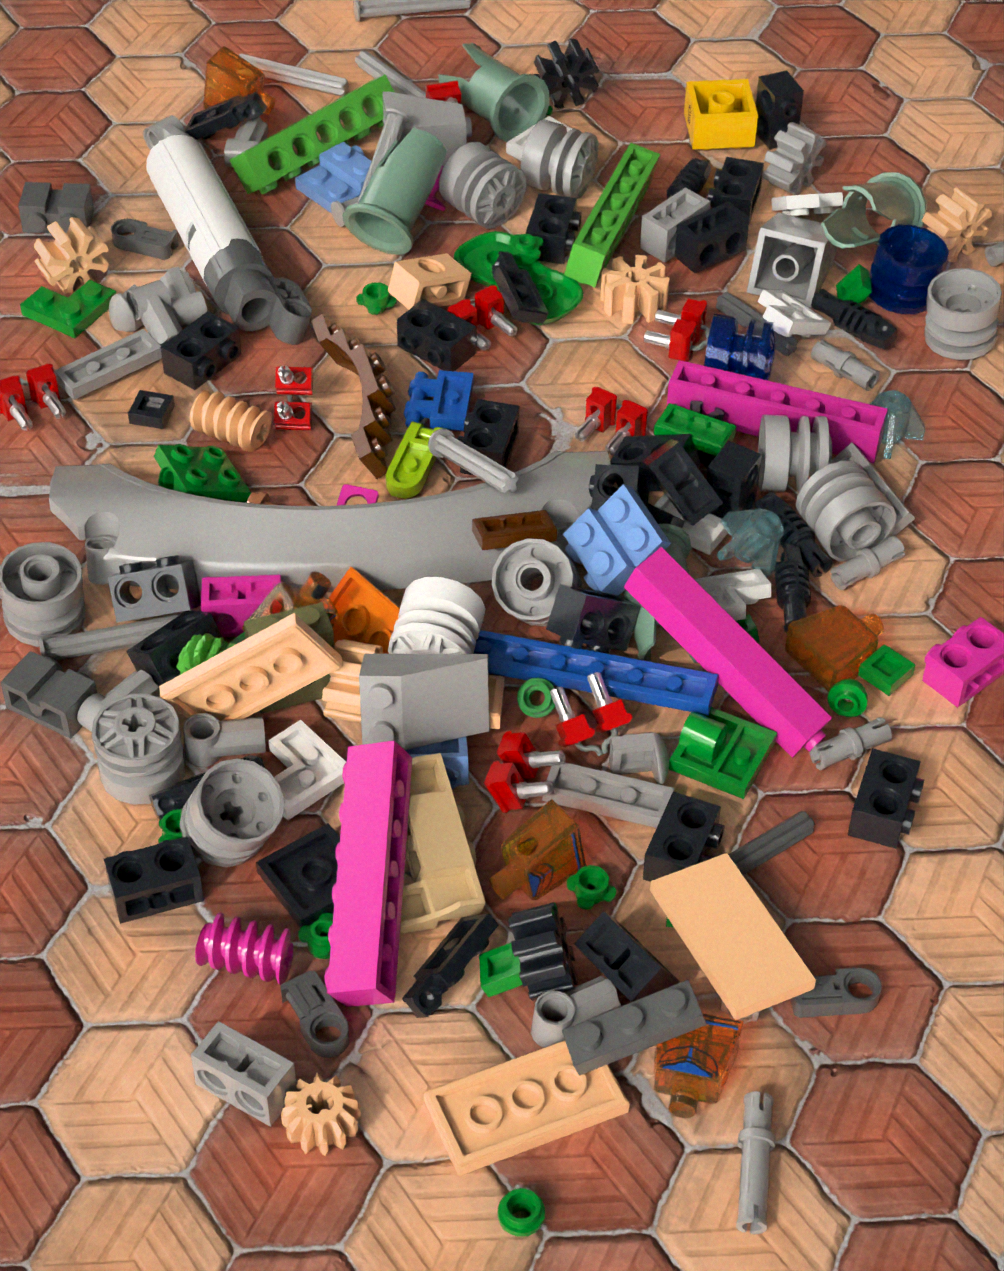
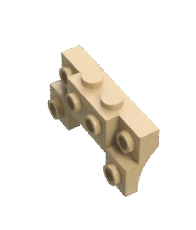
(437, 852)

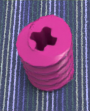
(245, 949)

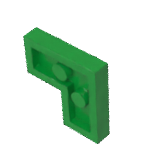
(68, 314)

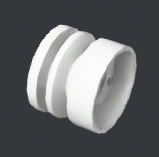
(437, 618)

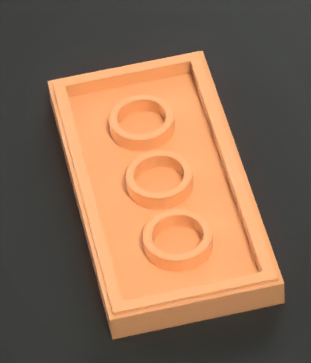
(253, 672)
(732, 936)
(520, 1106)

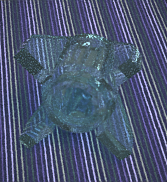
(900, 420)
(754, 538)

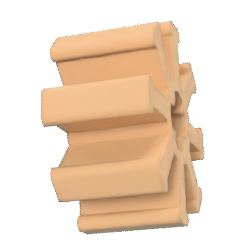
(958, 222)
(71, 254)
(634, 289)
(343, 689)

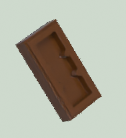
(507, 529)

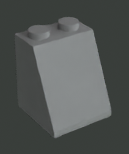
(436, 117)
(791, 258)

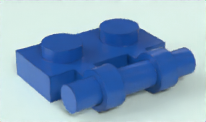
(450, 403)

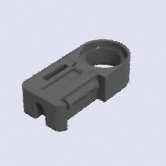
(145, 240)
(832, 995)
(316, 1010)

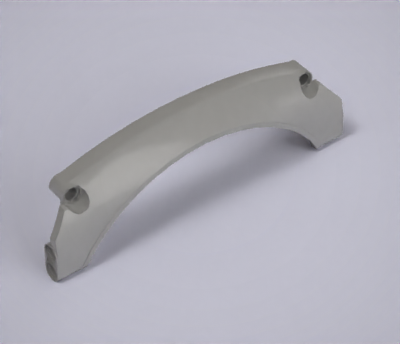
(383, 541)

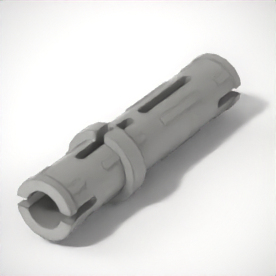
(756, 1144)

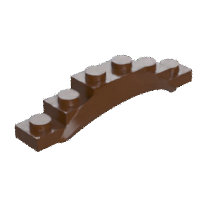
(376, 392)

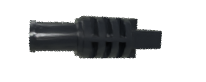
(692, 177)
(855, 319)
(796, 533)
(792, 584)

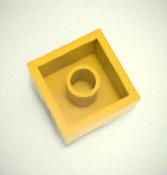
(720, 114)

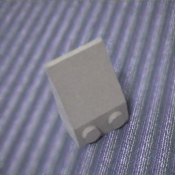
(423, 697)

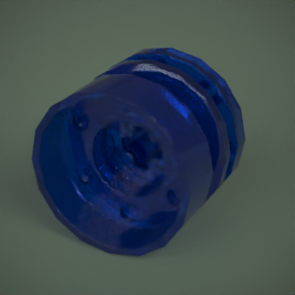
(904, 267)
(740, 352)

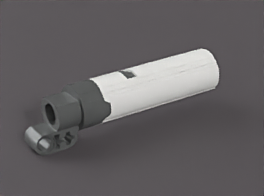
(223, 244)

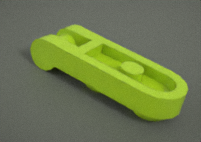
(411, 462)

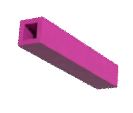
(729, 651)

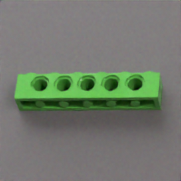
(254, 166)
(611, 215)

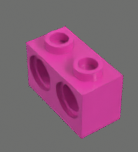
(235, 599)
(965, 662)

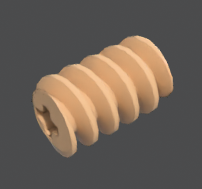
(230, 420)

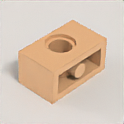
(430, 278)

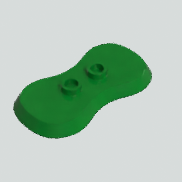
(557, 291)

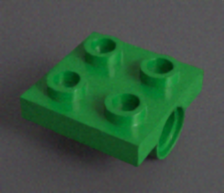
(200, 472)
(722, 751)

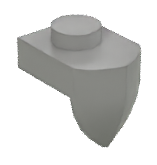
(122, 314)
(639, 754)

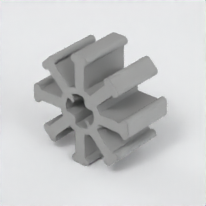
(794, 158)

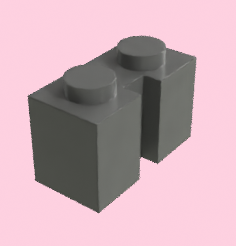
(43, 206)
(47, 694)

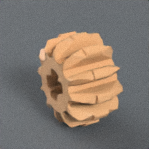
(321, 1114)

